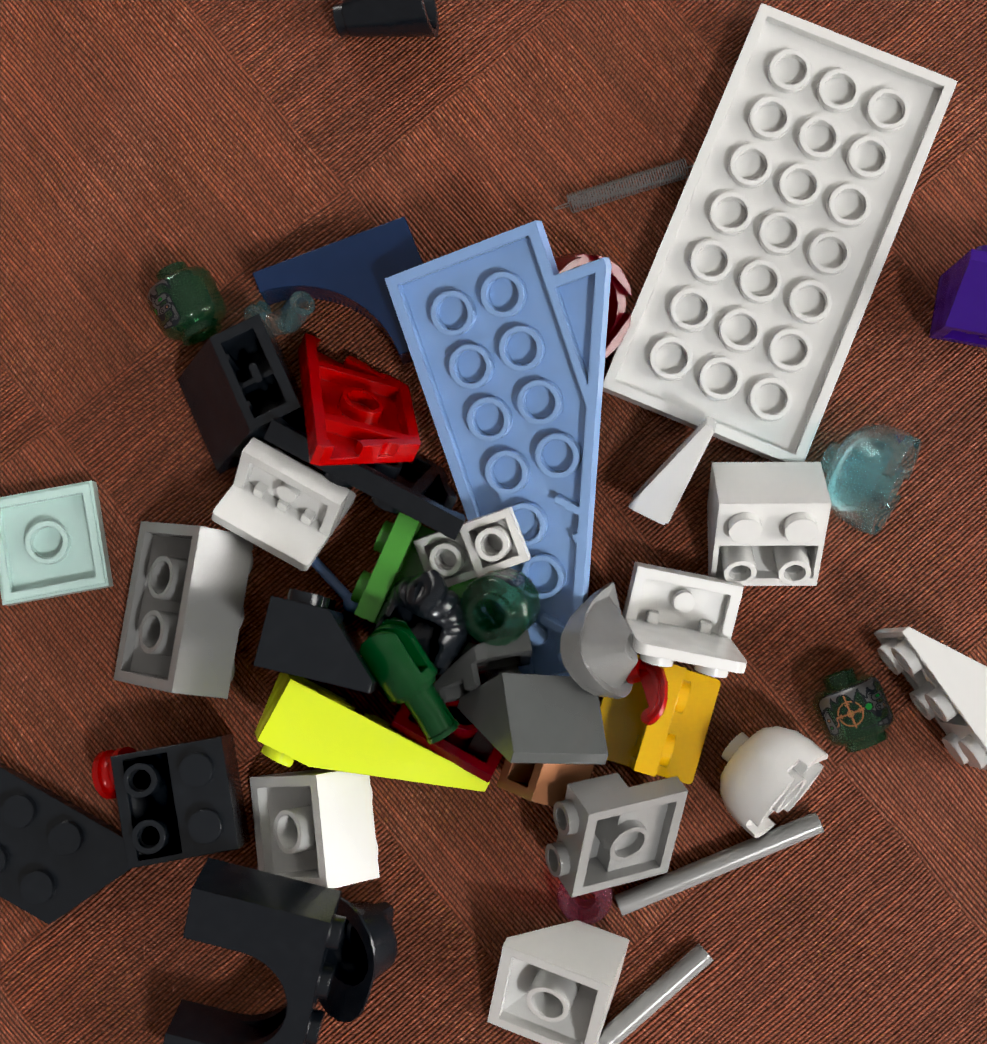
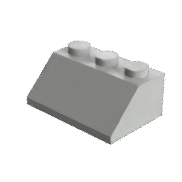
(184, 609)

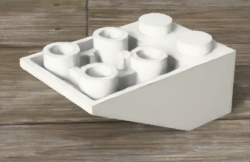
(944, 687)

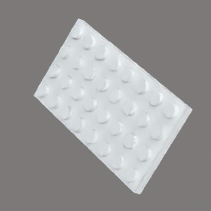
(779, 236)

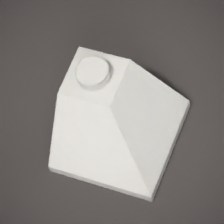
(557, 983)

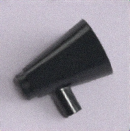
(386, 18)

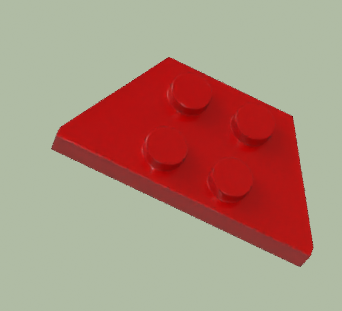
(354, 411)

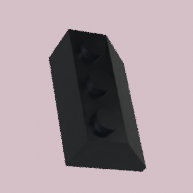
(313, 642)

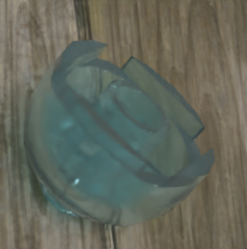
(868, 474)

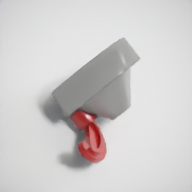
(601, 656)

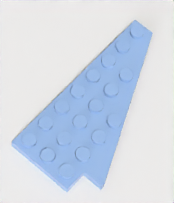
(517, 400)

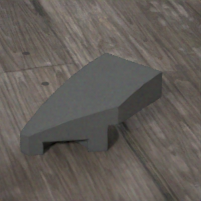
(480, 659)

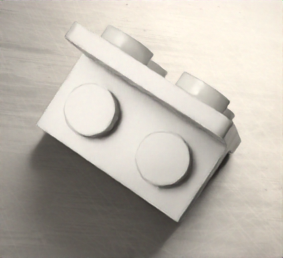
(282, 505)

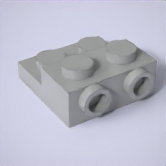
(614, 832)

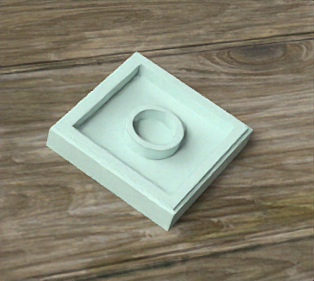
(52, 544)

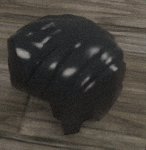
(431, 614)

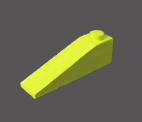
(326, 733)

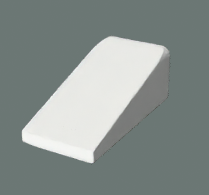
(664, 489)

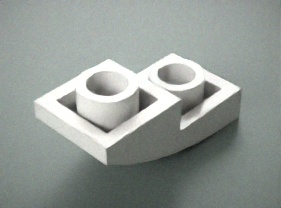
(481, 546)

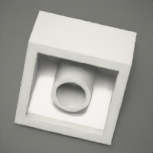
(315, 826)

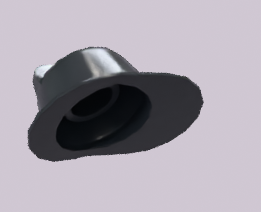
(363, 955)

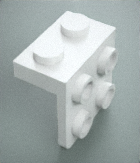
(684, 619)

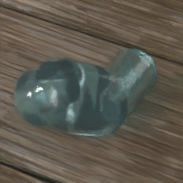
(288, 318)

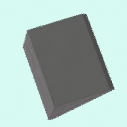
(538, 719)

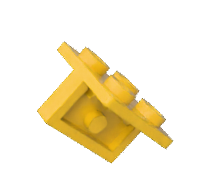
(676, 739)

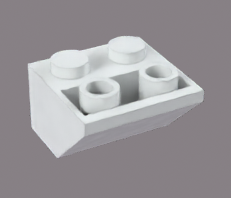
(767, 522)

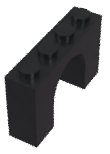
(280, 924)

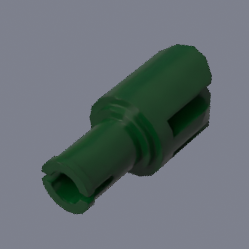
(408, 677)

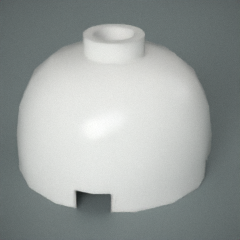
(767, 775)

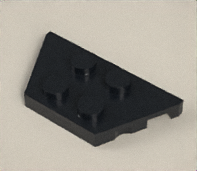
(404, 487)
(52, 849)

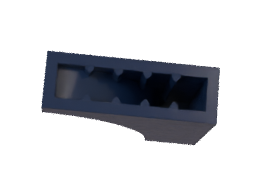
(350, 275)

